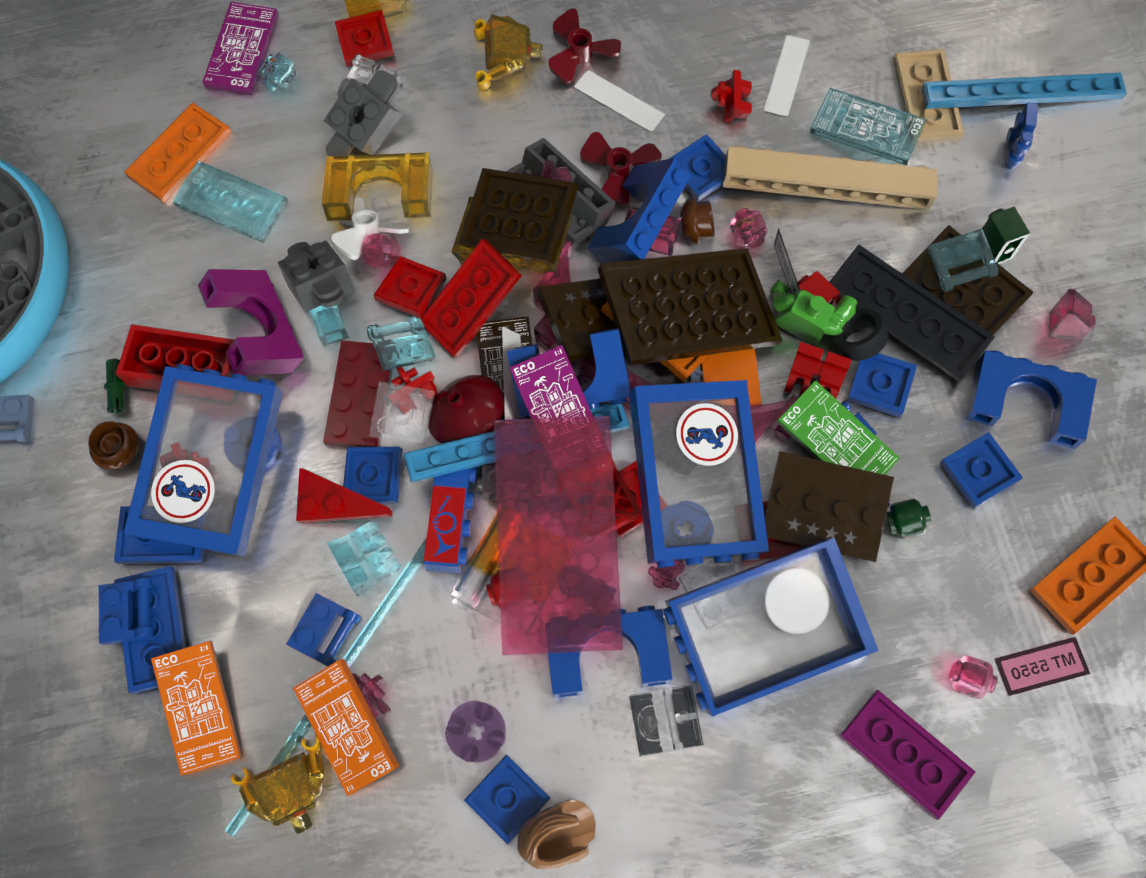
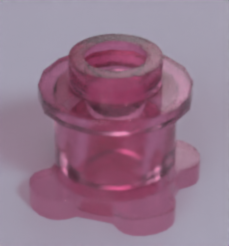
(667, 576)

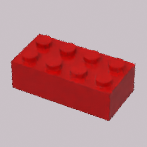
(151, 349)

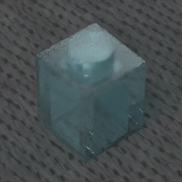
(329, 324)

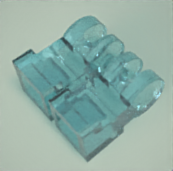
(350, 552)

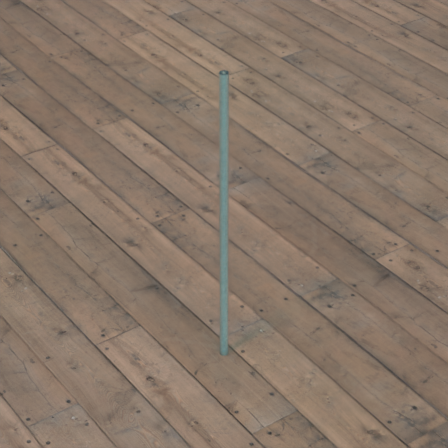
(350, 658)

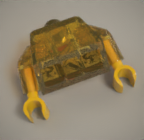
(506, 48)
(285, 789)

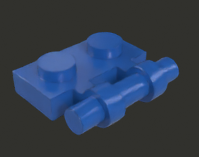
(1021, 135)

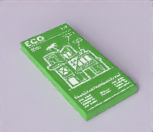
(835, 433)

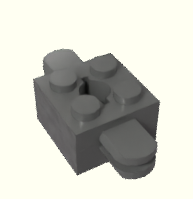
(373, 118)
(315, 275)

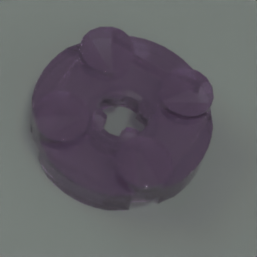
(470, 748)

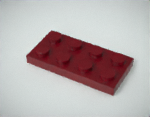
(354, 396)

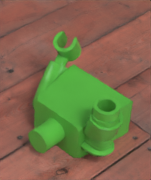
(810, 315)

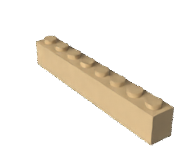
(830, 178)

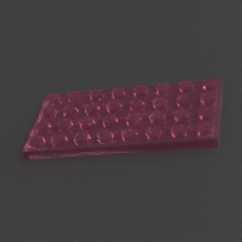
(557, 536)

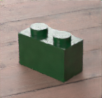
(1005, 233)

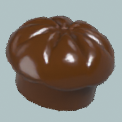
(696, 221)
(113, 445)

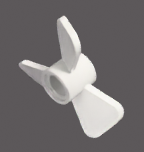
(364, 224)

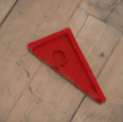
(327, 501)

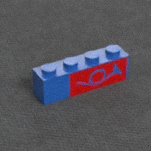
(449, 521)

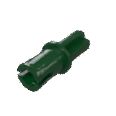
(114, 387)

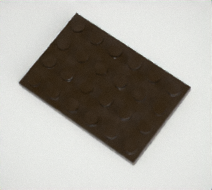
(688, 305)

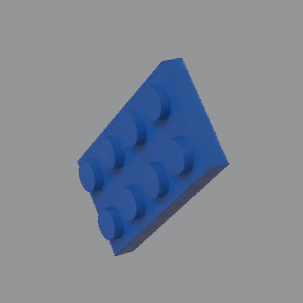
(166, 624)

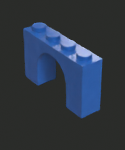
(658, 187)
(611, 375)
(1068, 392)
(646, 634)

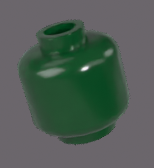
(908, 518)

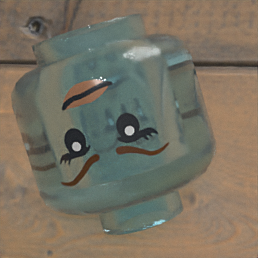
(277, 72)

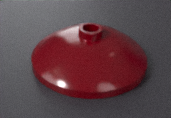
(466, 408)

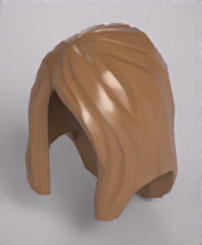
(557, 835)

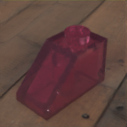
(1071, 317)

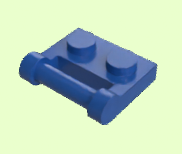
(116, 611)
(317, 624)

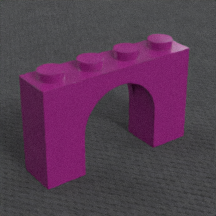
(255, 294)

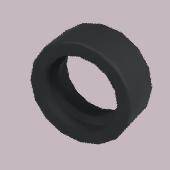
(868, 346)

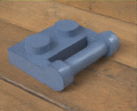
(16, 411)

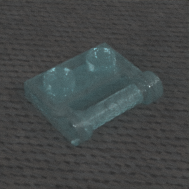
(962, 251)
(402, 350)

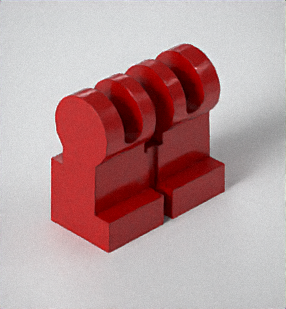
(809, 365)

